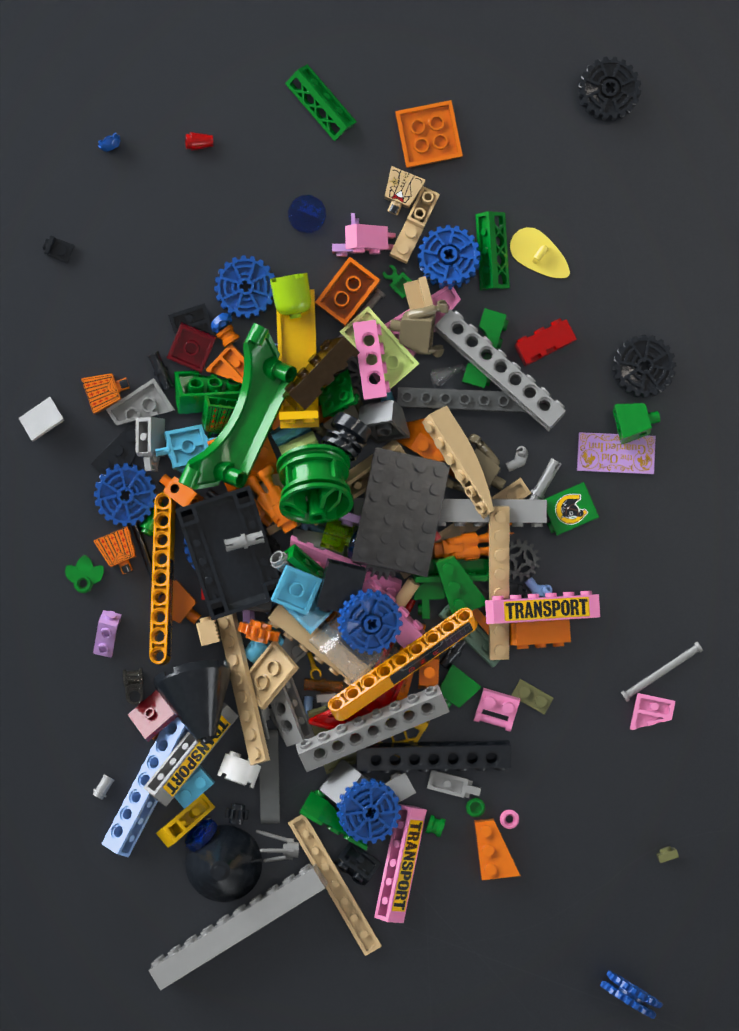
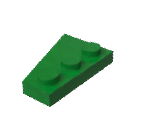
(458, 586)

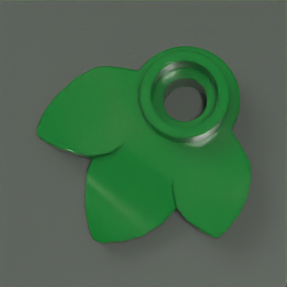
(84, 571)

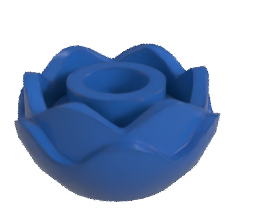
(109, 142)
(220, 322)

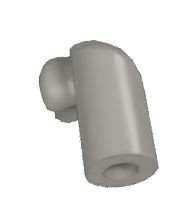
(520, 459)

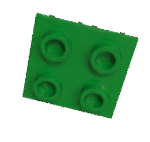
(338, 395)

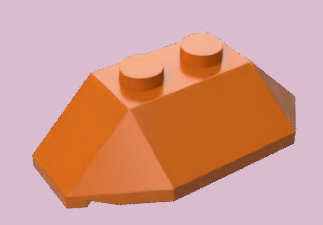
(422, 443)

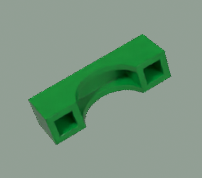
(491, 325)

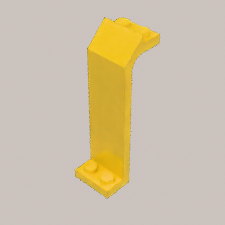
(296, 345)

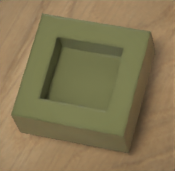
(667, 854)

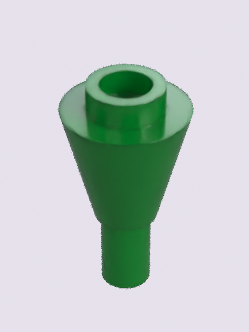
(148, 524)

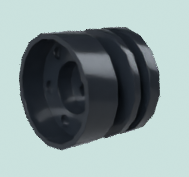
(347, 434)

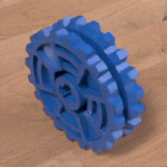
(449, 242)
(240, 272)
(139, 499)
(366, 607)
(354, 811)
(631, 994)

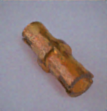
(323, 685)

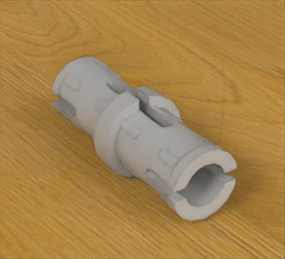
(244, 541)

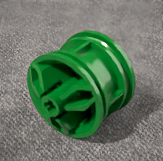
(314, 484)

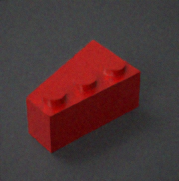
(544, 341)

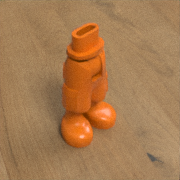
(270, 501)
(463, 546)

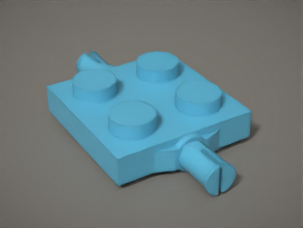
(183, 445)

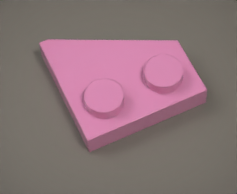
(651, 710)

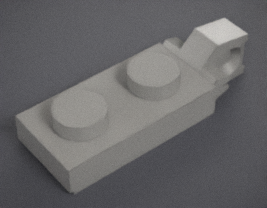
(452, 784)

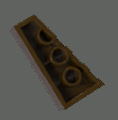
(319, 372)

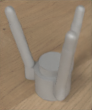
(264, 715)
(289, 850)

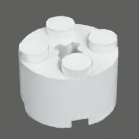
(238, 769)

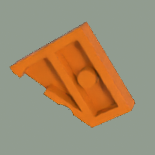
(229, 364)

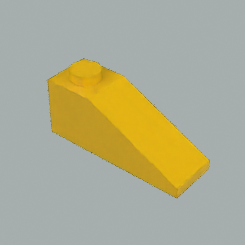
(185, 820)

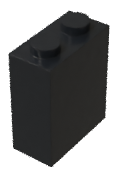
(338, 583)

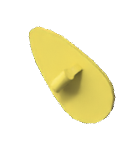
(538, 253)

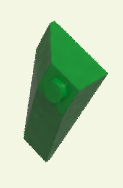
(192, 388)
(324, 812)

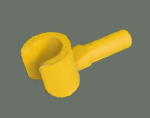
(313, 665)

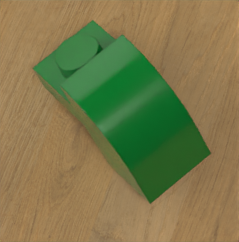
(426, 592)

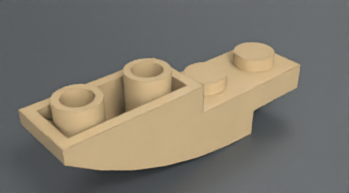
(414, 225)

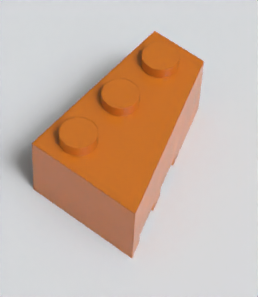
(539, 633)
(492, 852)

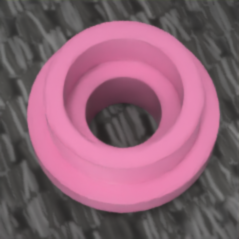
(504, 823)

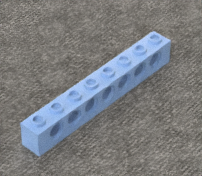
(139, 803)

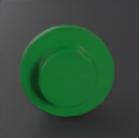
(475, 807)

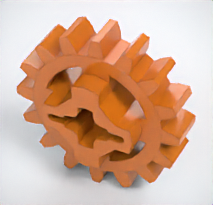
(258, 631)

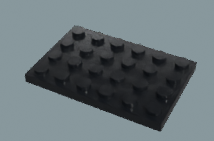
(400, 512)

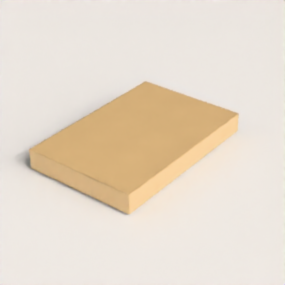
(271, 673)

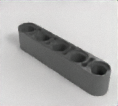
(270, 782)

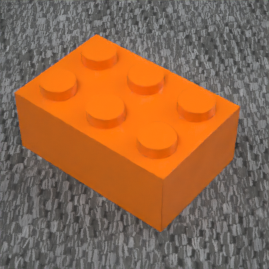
(347, 292)

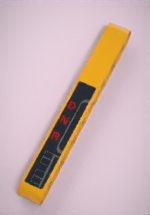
(167, 587)
(402, 664)

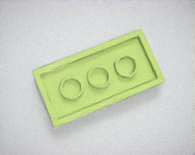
(397, 357)

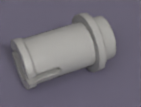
(103, 787)

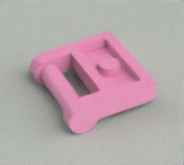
(497, 703)

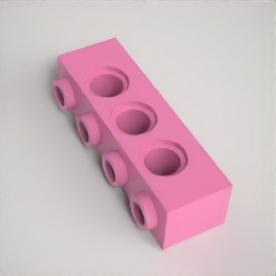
(370, 390)

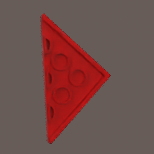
(327, 720)

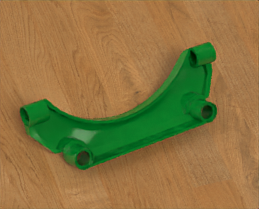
(241, 440)

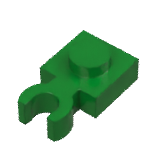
(398, 281)

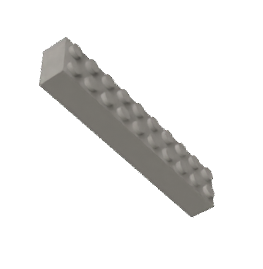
(238, 926)

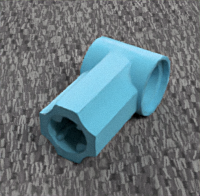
(285, 435)

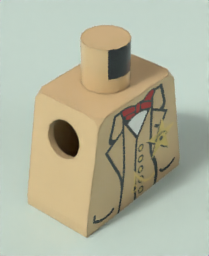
(402, 189)

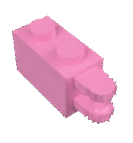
(368, 238)

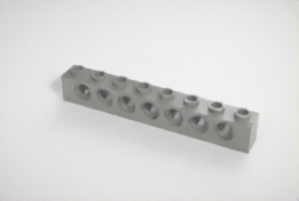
(488, 367)
(368, 736)

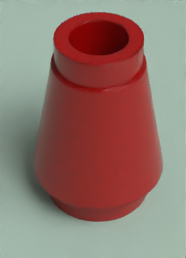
(198, 141)

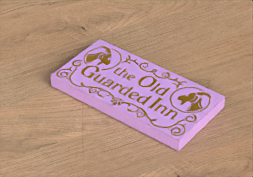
(605, 454)

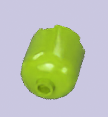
(291, 294)

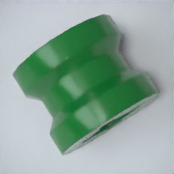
(435, 826)

